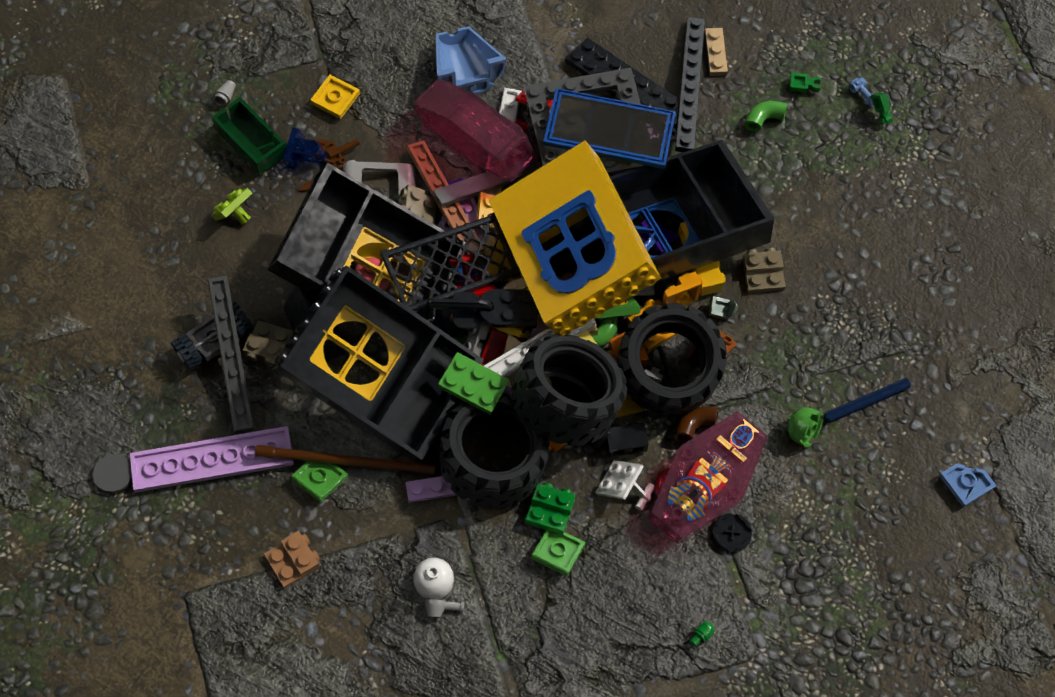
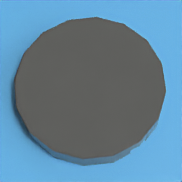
(112, 473)

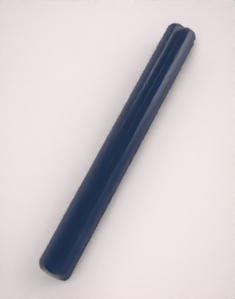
(867, 400)

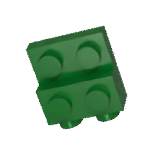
(550, 508)

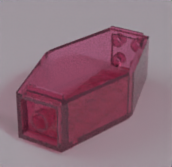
(475, 129)

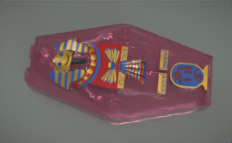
(707, 477)

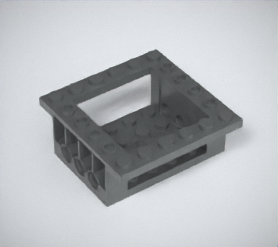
(538, 111)

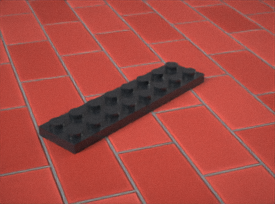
(593, 59)

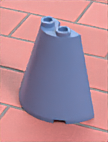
(468, 60)

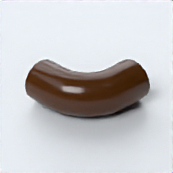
(692, 420)

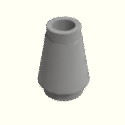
(224, 94)

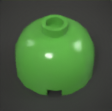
(804, 425)

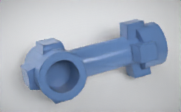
(859, 85)

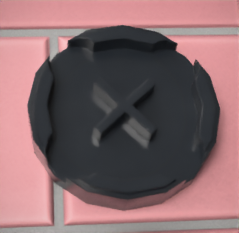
(732, 533)

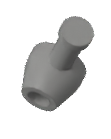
(436, 607)

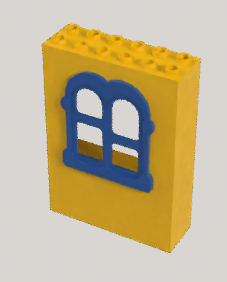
(549, 204)

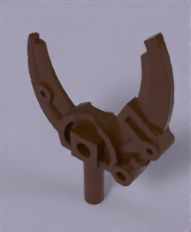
(333, 156)

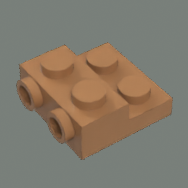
(293, 559)

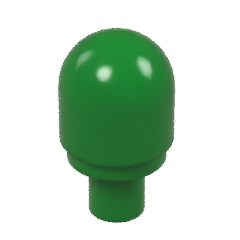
(702, 633)

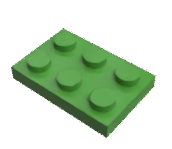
(473, 383)

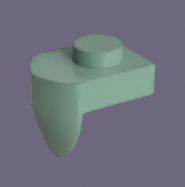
(722, 308)

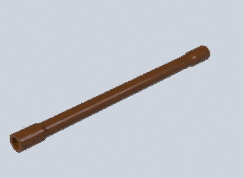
(272, 452)

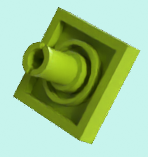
(233, 206)

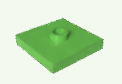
(319, 478)
(558, 551)

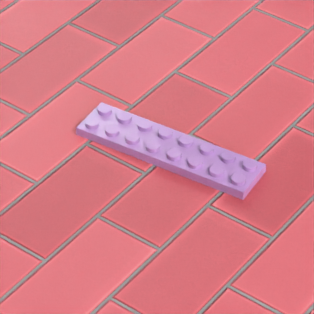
(207, 459)

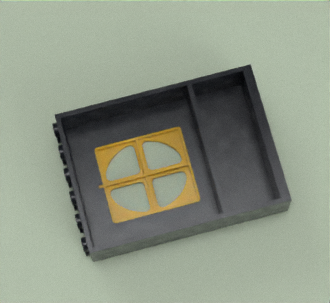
(341, 218)
(405, 400)

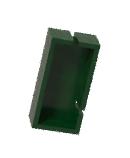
(249, 135)

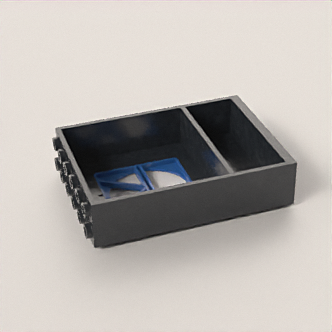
(708, 195)

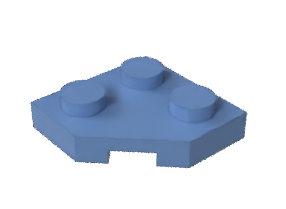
(967, 483)

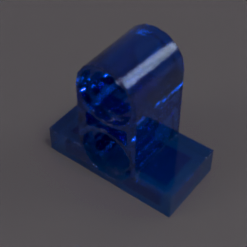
(306, 151)

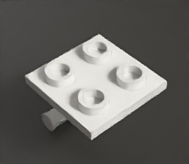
(621, 479)

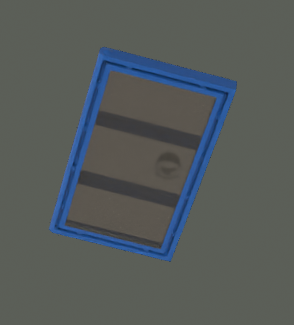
(610, 127)

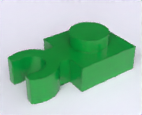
(801, 83)
(881, 105)

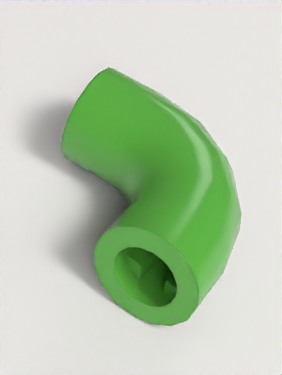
(764, 111)
(606, 330)

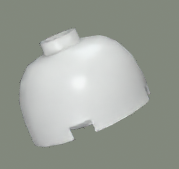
(433, 578)

